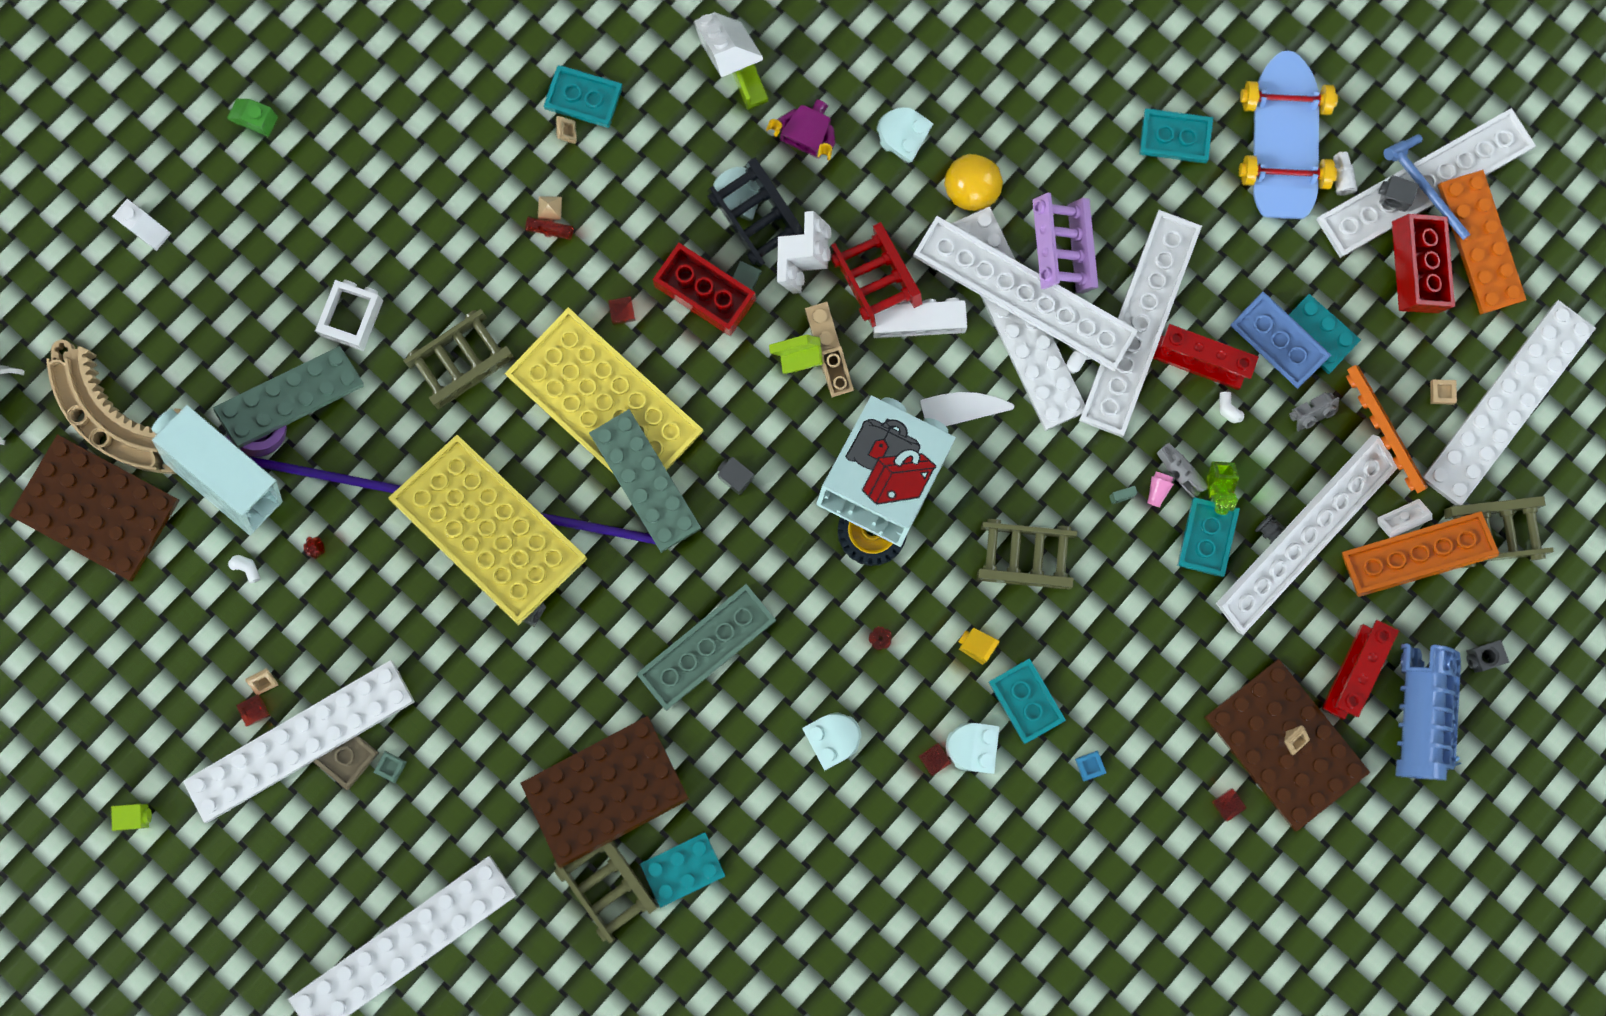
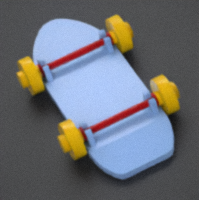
(1287, 138)

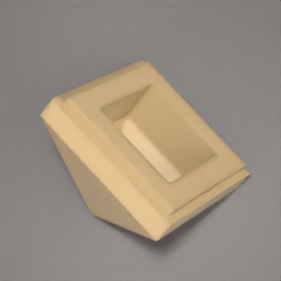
(566, 129)
(550, 208)
(261, 681)
(1296, 739)

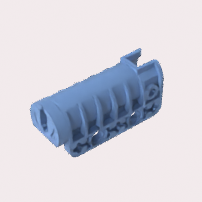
(1429, 713)

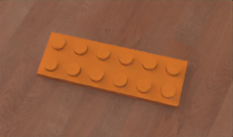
(1486, 250)
(1381, 421)
(1420, 554)

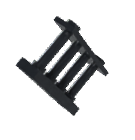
(766, 192)

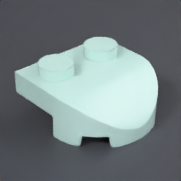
(903, 132)
(741, 194)
(833, 738)
(973, 747)

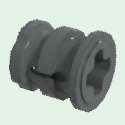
(1269, 528)

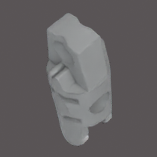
(1182, 470)

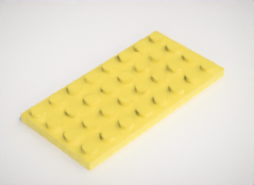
(589, 383)
(487, 529)

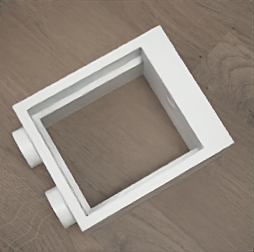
(356, 341)

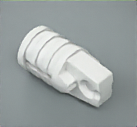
(1345, 181)

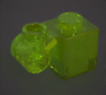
(1221, 486)

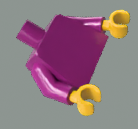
(806, 129)

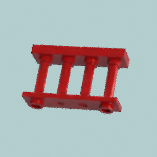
(889, 257)
(1205, 357)
(1360, 670)

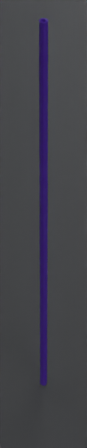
(391, 488)

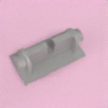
(1324, 407)

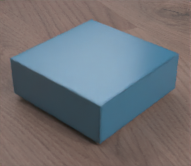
(1090, 766)

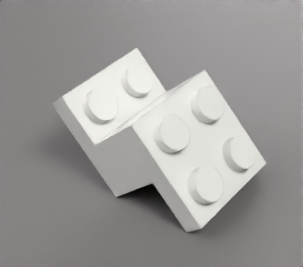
(803, 252)

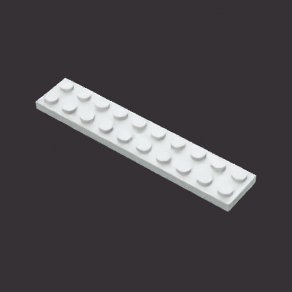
(1481, 149)
(1020, 292)
(1147, 310)
(1029, 348)
(1508, 403)
(1307, 535)
(298, 741)
(406, 943)

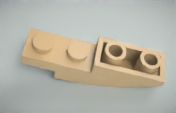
(834, 363)

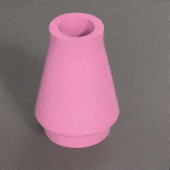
(1159, 488)

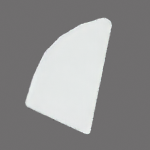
(962, 407)

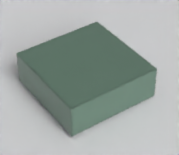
(747, 275)
(1123, 495)
(390, 767)

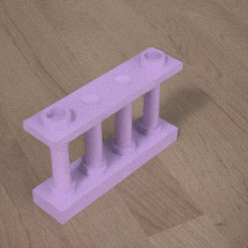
(1081, 242)

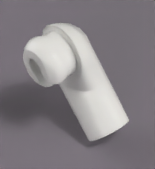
(1076, 361)
(1229, 411)
(245, 564)

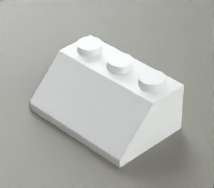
(726, 43)

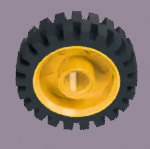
(863, 547)

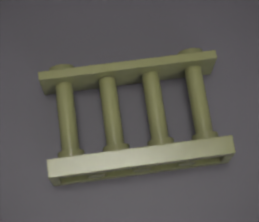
(479, 369)
(1506, 510)
(1013, 574)
(629, 883)

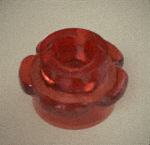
(314, 547)
(877, 644)

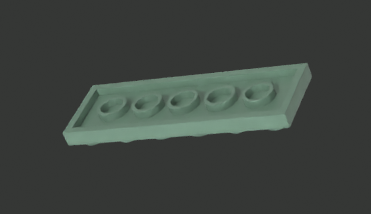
(288, 397)
(645, 480)
(706, 647)

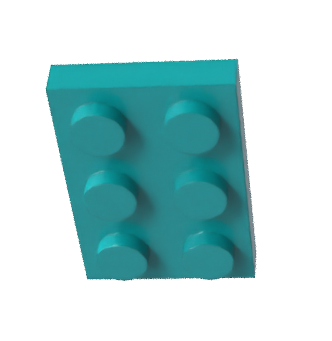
(583, 96)
(1176, 136)
(1325, 330)
(1207, 538)
(1026, 701)
(682, 869)

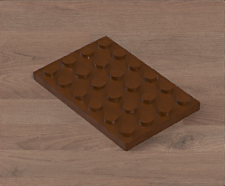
(94, 508)
(1254, 730)
(604, 792)

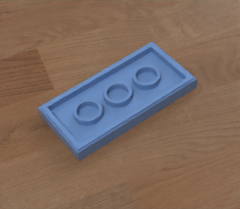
(1280, 340)

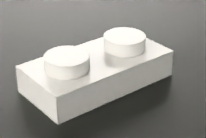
(1404, 518)

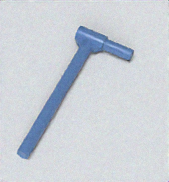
(1399, 153)

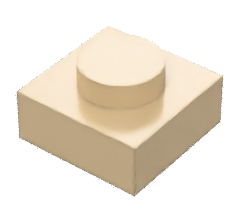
(1443, 392)

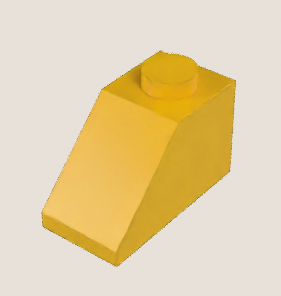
(977, 645)

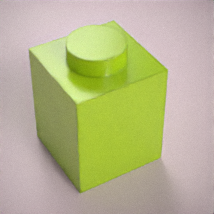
(131, 817)

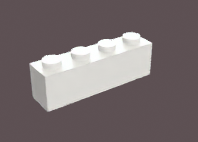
(926, 319)

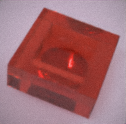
(621, 310)
(253, 710)
(934, 759)
(1229, 804)

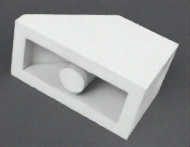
(141, 224)

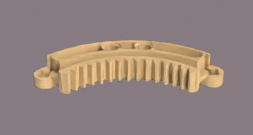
(79, 391)

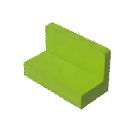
(750, 86)
(798, 353)

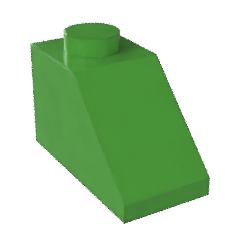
(253, 116)

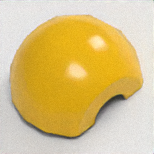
(973, 182)

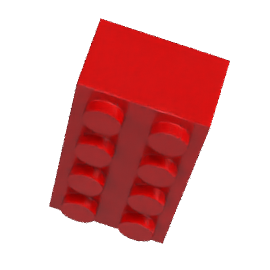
(1423, 263)
(704, 289)

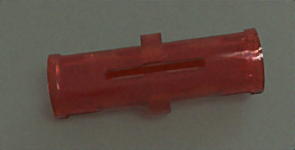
(549, 228)

